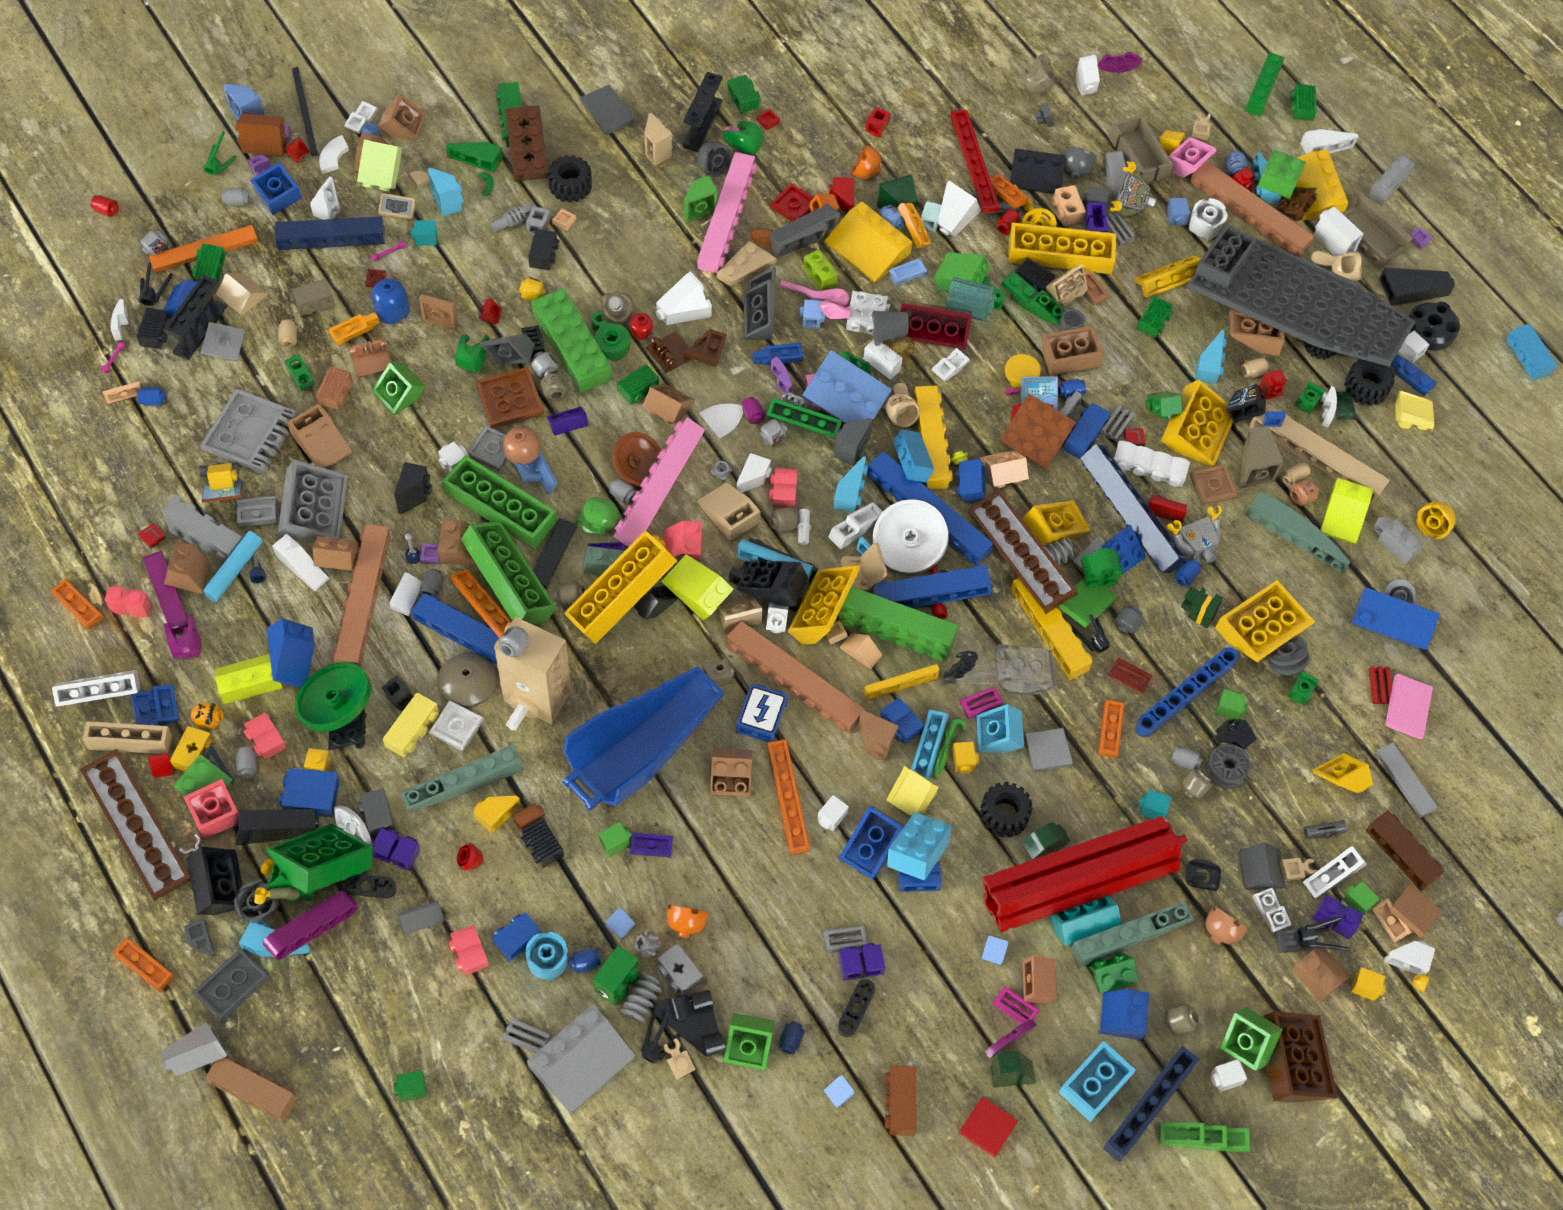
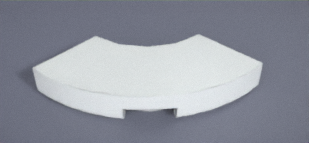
(331, 154)
(351, 823)

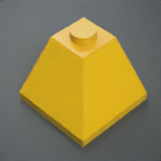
(1346, 772)

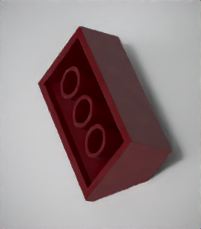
(937, 324)

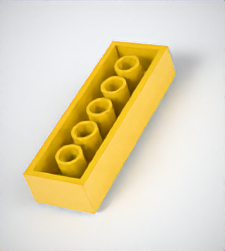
(1062, 247)
(620, 587)

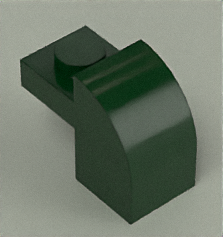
(1045, 839)

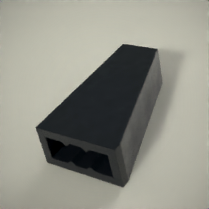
(1415, 285)
(273, 825)

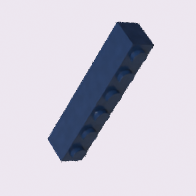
(330, 233)
(1150, 1104)

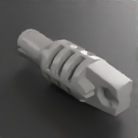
(512, 217)

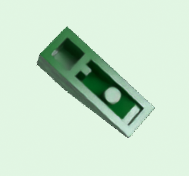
(478, 154)

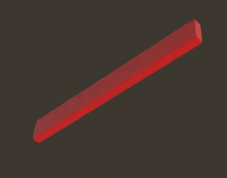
(974, 161)

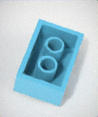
(919, 846)
(1097, 1081)

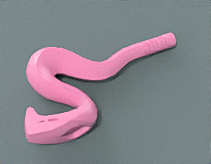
(834, 300)

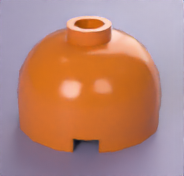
(867, 164)
(686, 920)

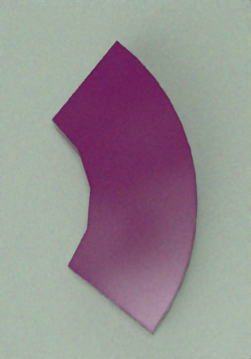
(1119, 63)
(1012, 1037)

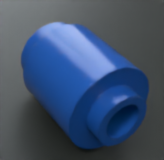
(1069, 387)
(151, 396)
(1187, 572)
(585, 960)

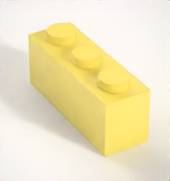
(411, 725)

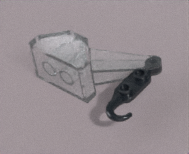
(1016, 667)

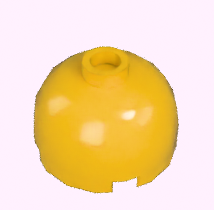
(1436, 519)

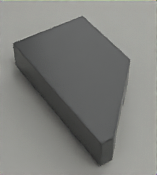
(199, 937)

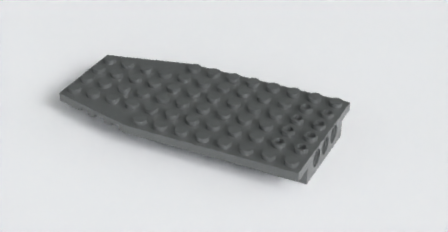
(1299, 298)

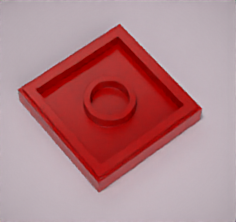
(792, 203)
(988, 1126)

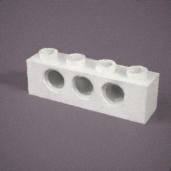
(96, 688)

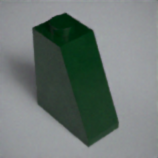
(1012, 1069)

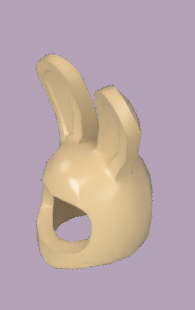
(1346, 265)
(901, 407)

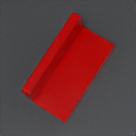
(1167, 508)

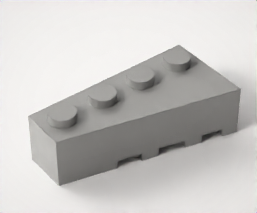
(200, 529)

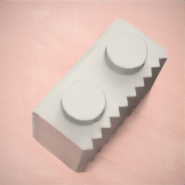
(883, 359)

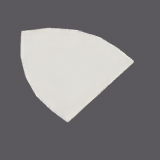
(722, 418)

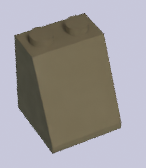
(1260, 458)

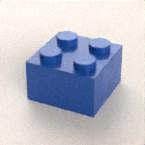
(276, 188)

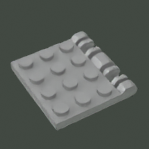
(246, 429)

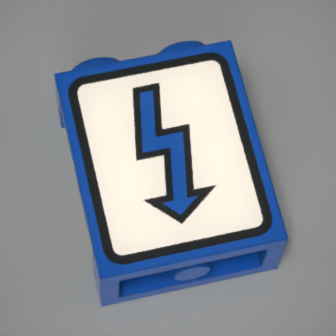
(761, 713)

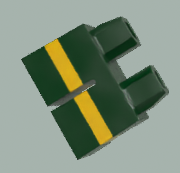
(1201, 606)

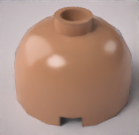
(521, 445)
(1224, 927)

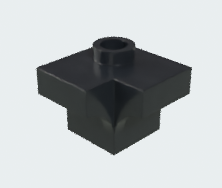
(1236, 733)

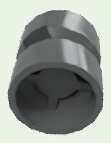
(1071, 320)

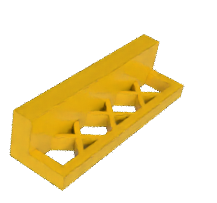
(1168, 276)

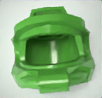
(600, 513)

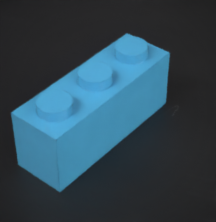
(1531, 352)
(913, 455)

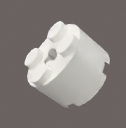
(1208, 218)

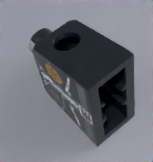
(1247, 403)

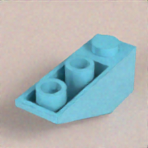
(1259, 165)
(1209, 364)
(848, 488)
(253, 940)

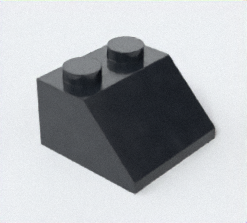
(412, 487)

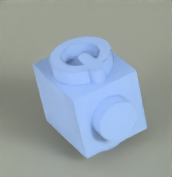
(812, 314)

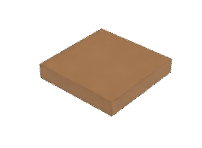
(438, 311)
(1214, 484)
(1415, 910)

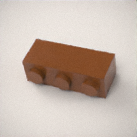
(901, 1100)

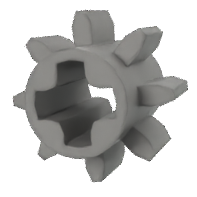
(647, 944)

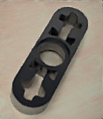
(382, 881)
(855, 1023)

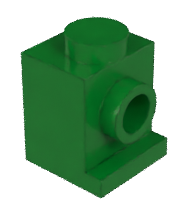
(1309, 398)
(1303, 688)

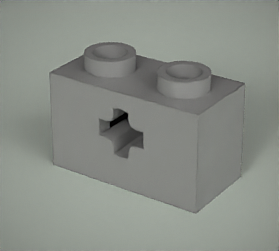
(677, 959)

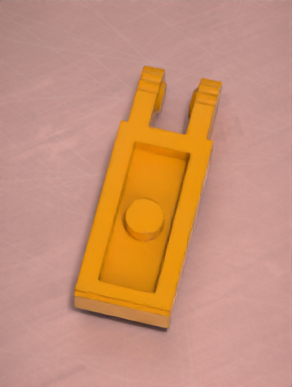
(914, 225)

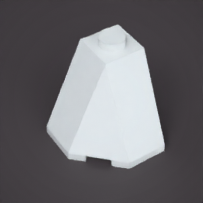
(956, 210)
(684, 302)

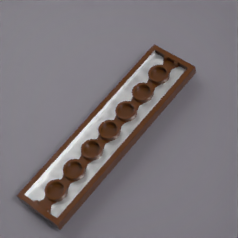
(1022, 551)
(135, 825)

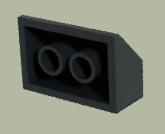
(1037, 170)
(214, 879)

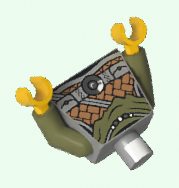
(1132, 193)

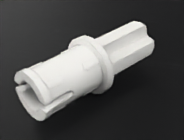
(803, 526)

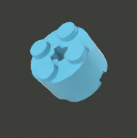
(547, 944)

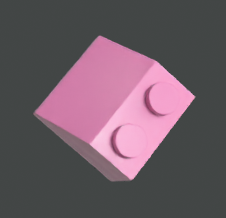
(1190, 156)

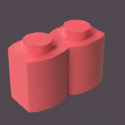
(784, 487)
(128, 602)
(264, 735)
(469, 950)

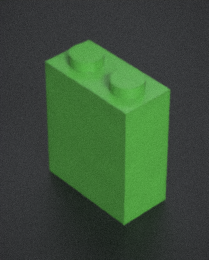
(962, 266)

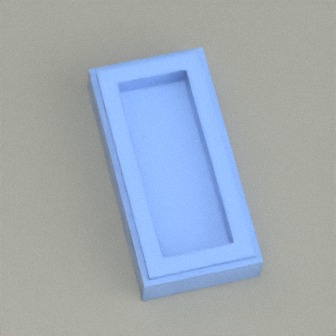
(907, 271)

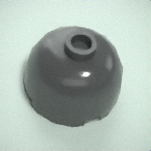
(714, 158)
(1078, 162)
(249, 910)

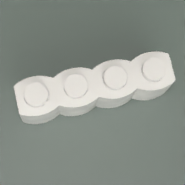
(1150, 463)

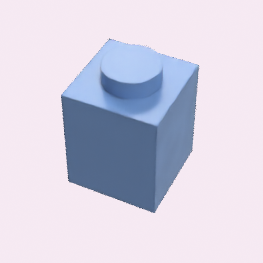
(1178, 211)

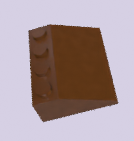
(1300, 1060)

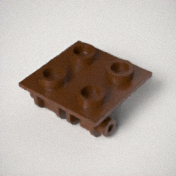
(1299, 202)
(668, 351)

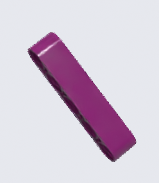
(166, 594)
(310, 925)

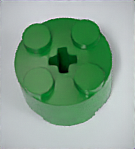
(1102, 568)

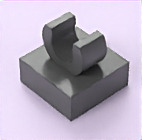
(1044, 115)
(1287, 941)

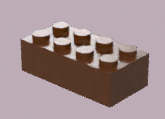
(516, 119)

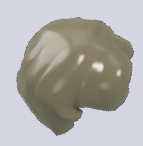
(617, 307)

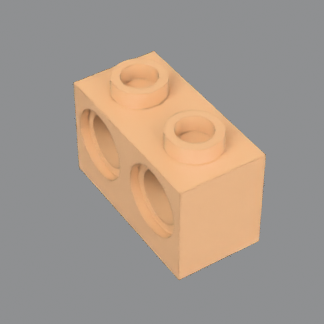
(1068, 205)

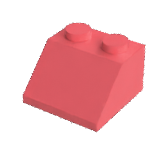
(684, 539)
(212, 809)

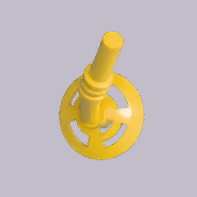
(1036, 214)

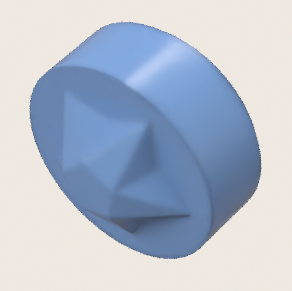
(372, 129)

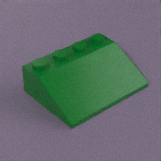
(321, 857)

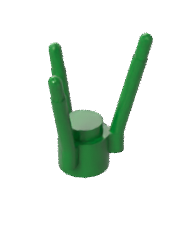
(212, 165)

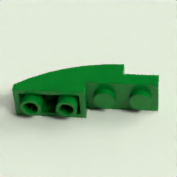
(1035, 302)

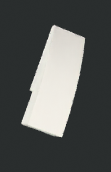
(855, 525)

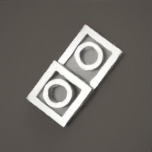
(1329, 406)
(1271, 911)

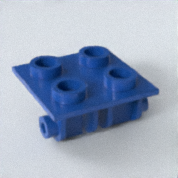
(1127, 546)

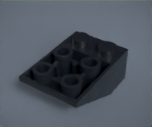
(774, 581)

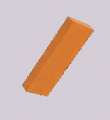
(1008, 191)
(77, 604)
(1111, 728)
(143, 964)

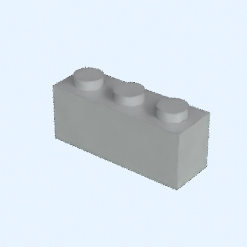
(1391, 180)

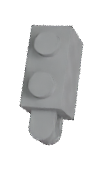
(1397, 539)

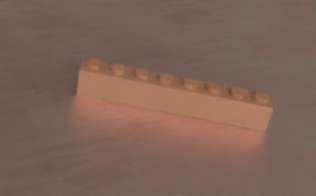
(1252, 209)
(362, 595)
(795, 677)

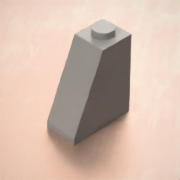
(193, 1051)

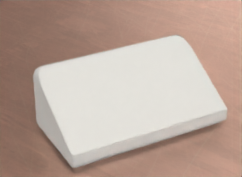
(406, 594)

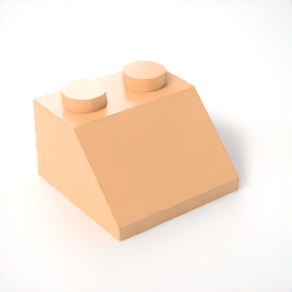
(1005, 468)

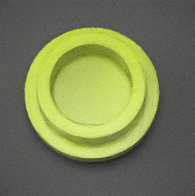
(958, 457)

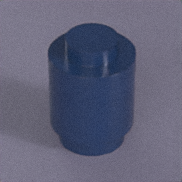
(791, 1038)

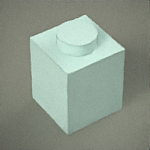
(931, 215)

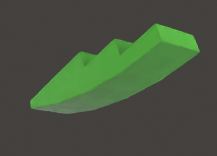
(1205, 1136)

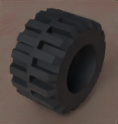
(570, 168)
(1365, 391)
(1011, 795)

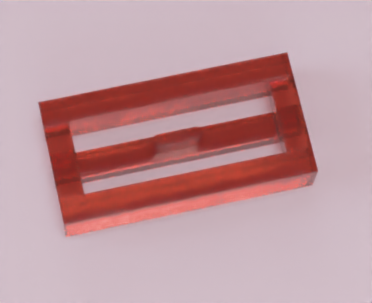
(1128, 678)

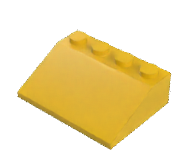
(1321, 174)
(869, 242)
(1201, 426)
(822, 603)
(1264, 622)

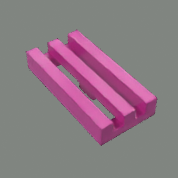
(970, 714)
(1011, 1013)

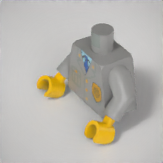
(1198, 537)

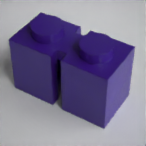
(1096, 217)
(390, 847)
(1332, 908)
(871, 958)

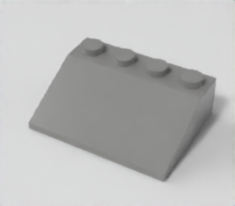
(312, 502)
(580, 1059)

